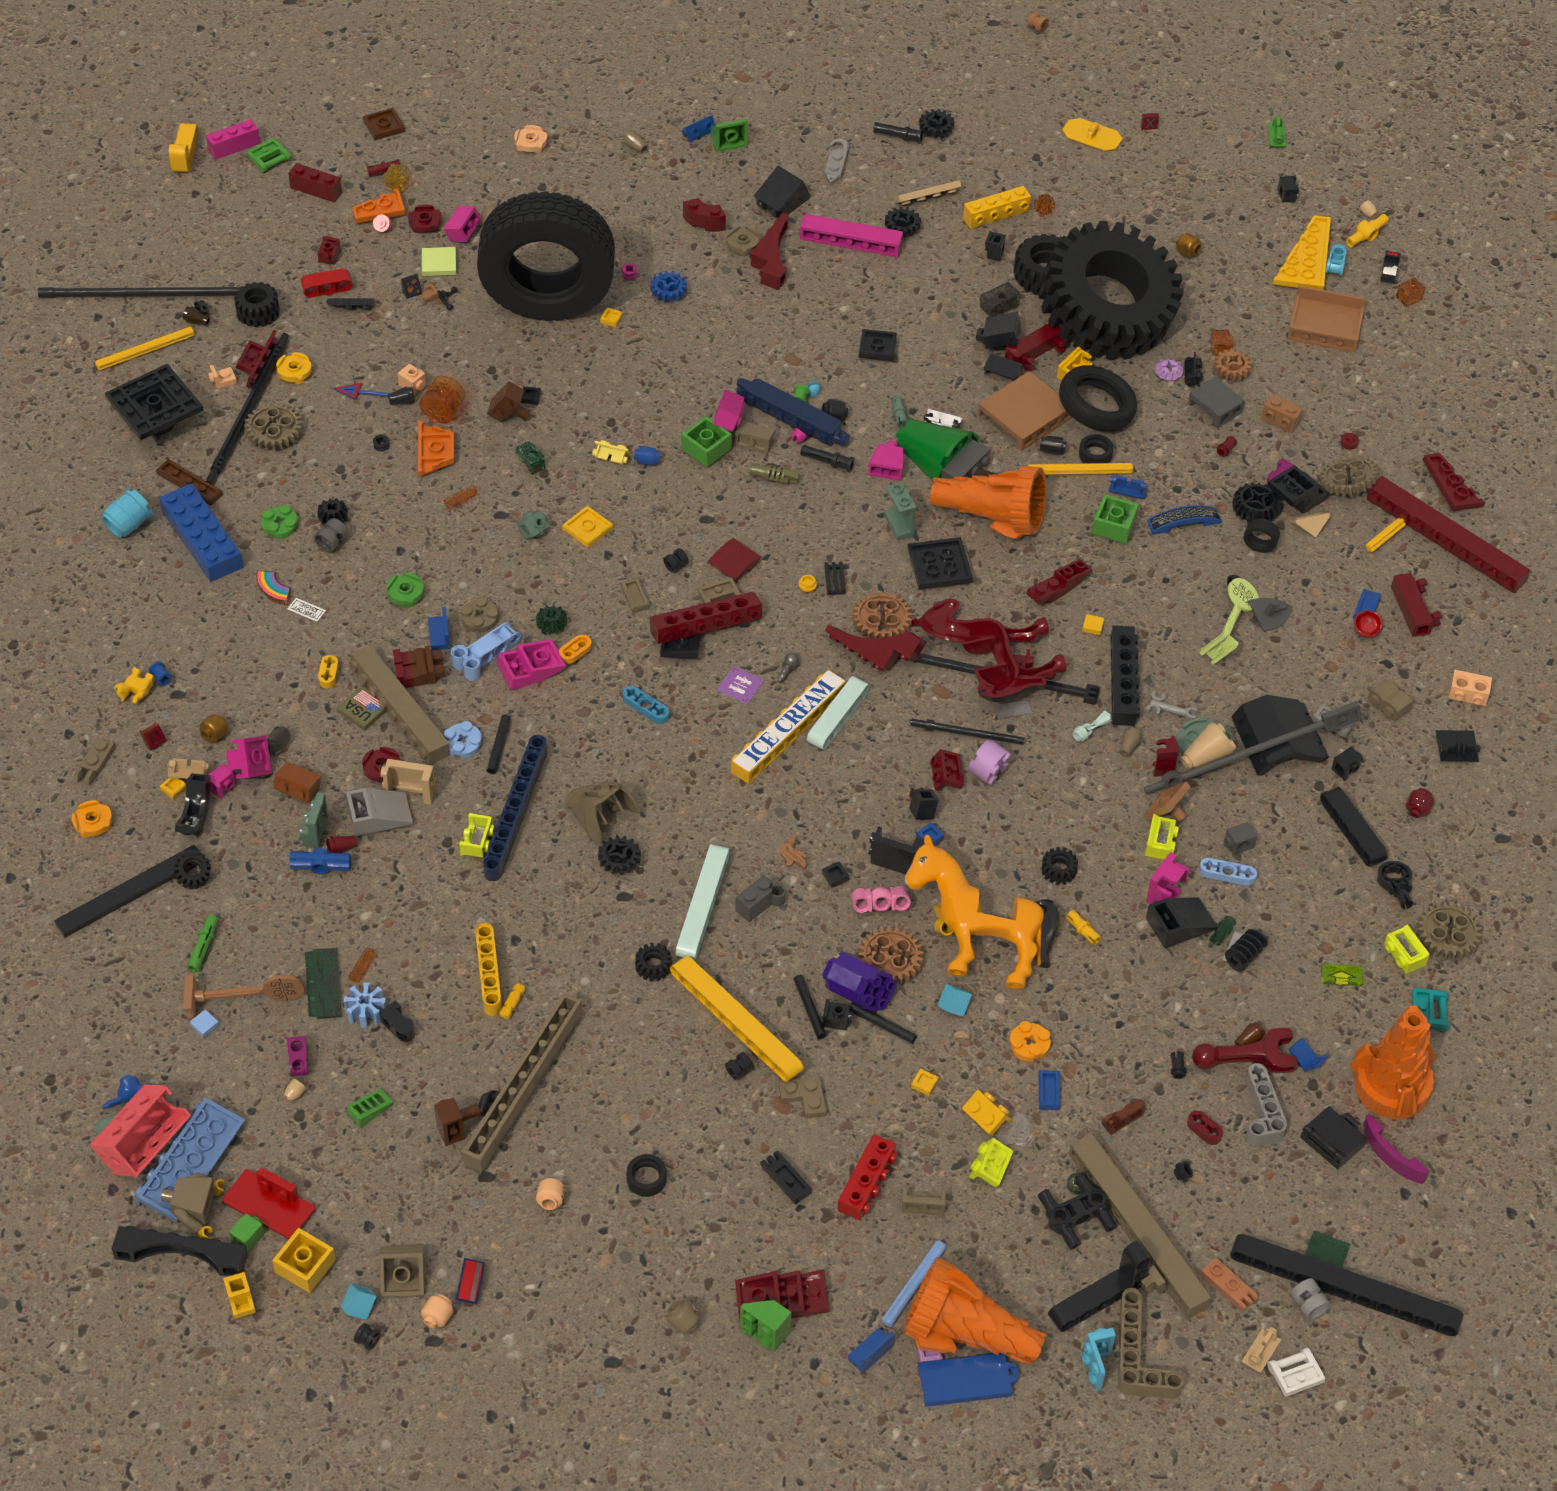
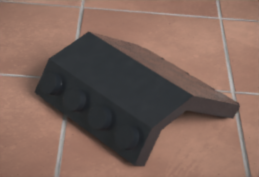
(1270, 718)

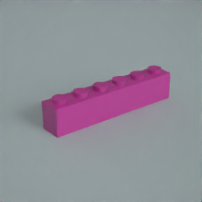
(851, 235)

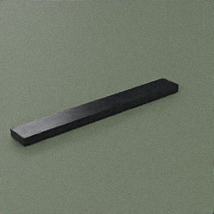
(121, 895)

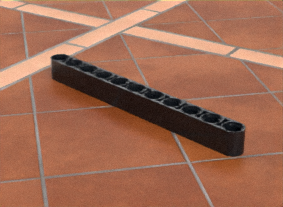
(1347, 1285)

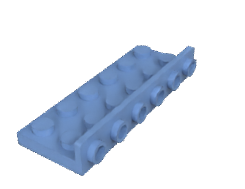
(193, 1151)

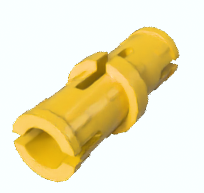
(1083, 927)

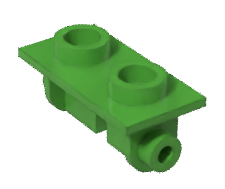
(1277, 133)

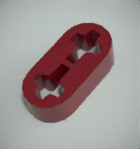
(1204, 1127)

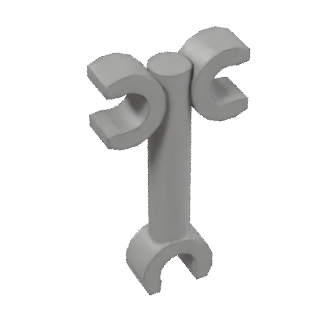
(1158, 704)

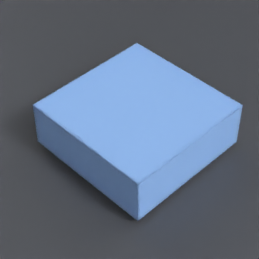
(204, 1023)

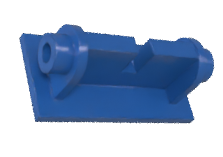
(698, 128)
(1122, 486)

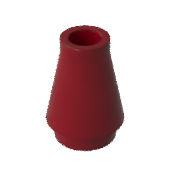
(339, 844)

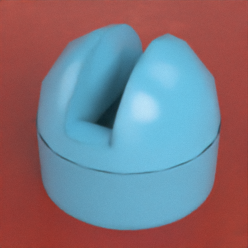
(814, 389)

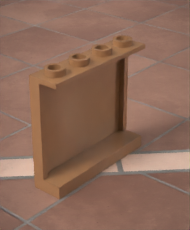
(1326, 319)
(1025, 409)

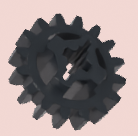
(936, 123)
(903, 220)
(621, 854)

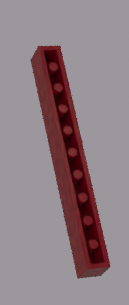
(1448, 534)

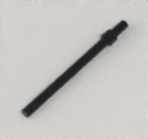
(930, 725)

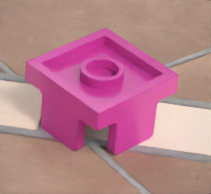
(250, 757)
(1167, 872)

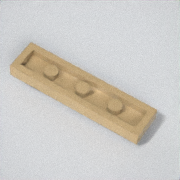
(921, 194)

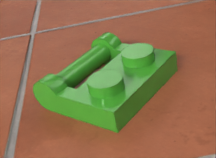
(266, 151)

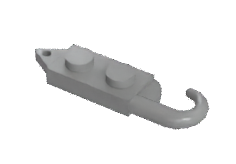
(836, 161)

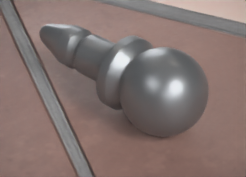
(790, 661)

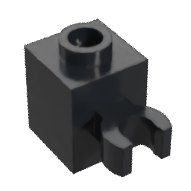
(923, 803)

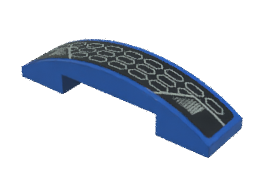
(1182, 516)

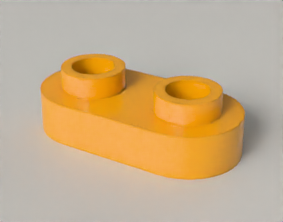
(573, 651)

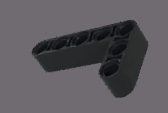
(1104, 1292)

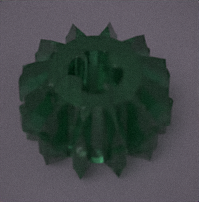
(551, 619)

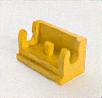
(1075, 359)

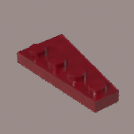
(1450, 484)

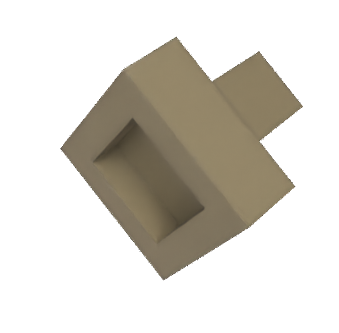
(1153, 1281)

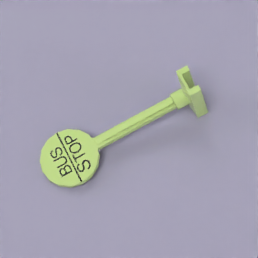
(1240, 593)

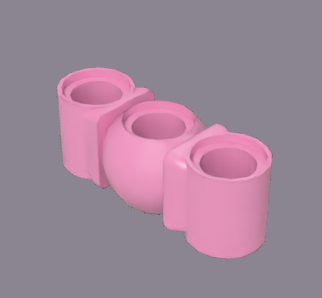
(880, 892)

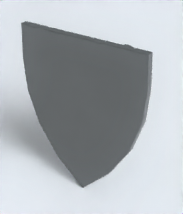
(1270, 612)

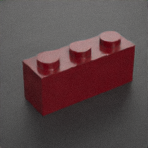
(315, 182)

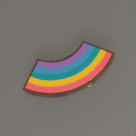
(272, 588)

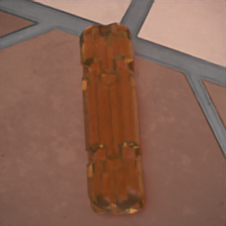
(460, 496)
(361, 965)

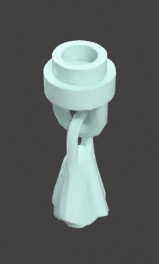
(1080, 732)

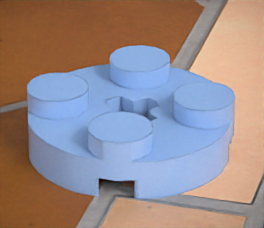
(468, 732)

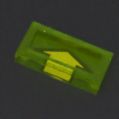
(1342, 974)

